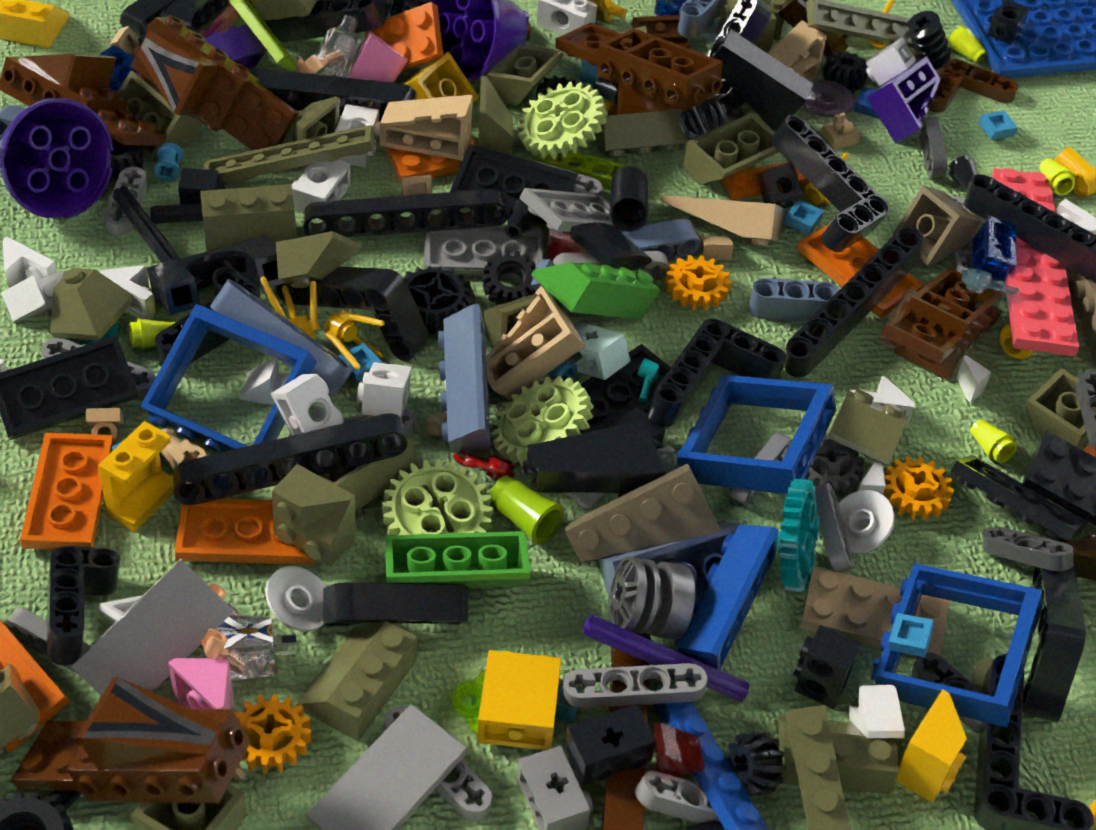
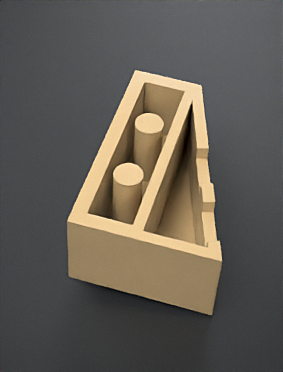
(801, 50)
(429, 126)
(532, 347)

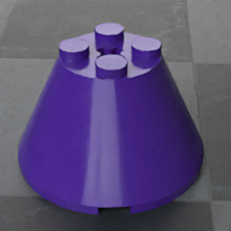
(480, 32)
(56, 158)

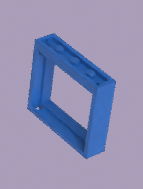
(181, 354)
(752, 473)
(976, 592)

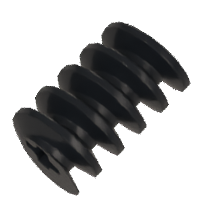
(929, 38)

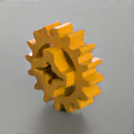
(698, 282)
(917, 488)
(275, 732)

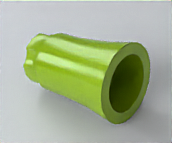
(527, 509)

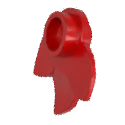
(495, 466)

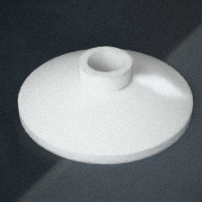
(864, 508)
(296, 598)

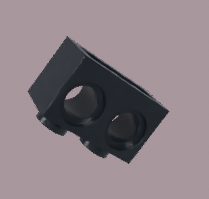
(825, 666)

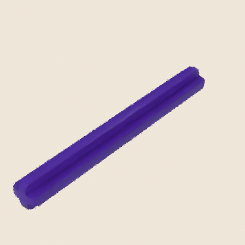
(661, 655)

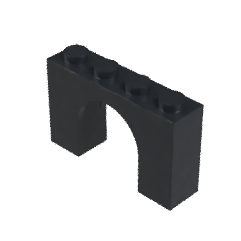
(178, 281)

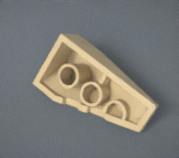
(747, 219)

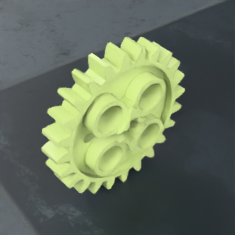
(562, 120)
(541, 415)
(463, 499)

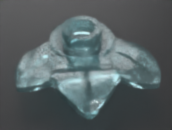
(978, 280)

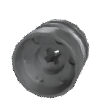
(652, 597)

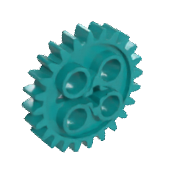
(798, 535)

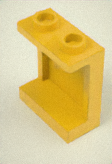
(134, 477)
(519, 700)

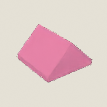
(377, 61)
(202, 683)

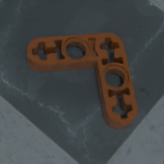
(963, 74)

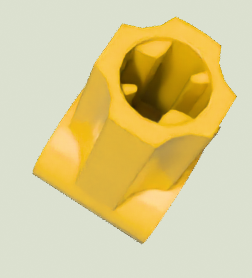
(1084, 173)

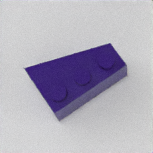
(239, 45)
(905, 99)

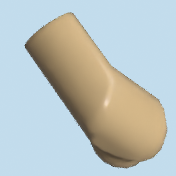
(434, 423)

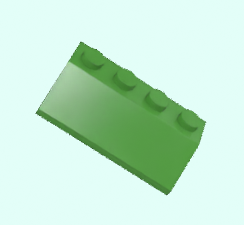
(599, 289)
(458, 559)

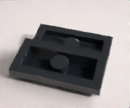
(609, 245)

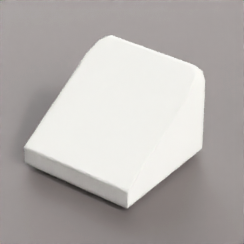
(972, 378)
(874, 479)

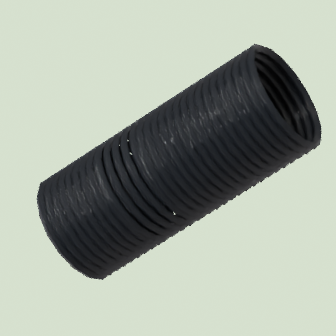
(629, 199)

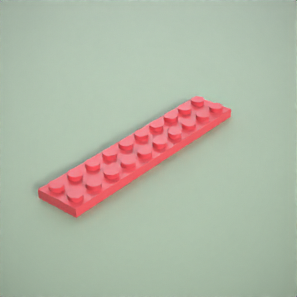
(1042, 308)

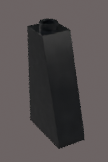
(761, 79)
(595, 461)

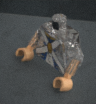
(335, 53)
(247, 643)

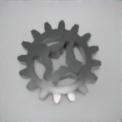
(837, 466)

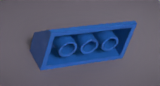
(729, 594)

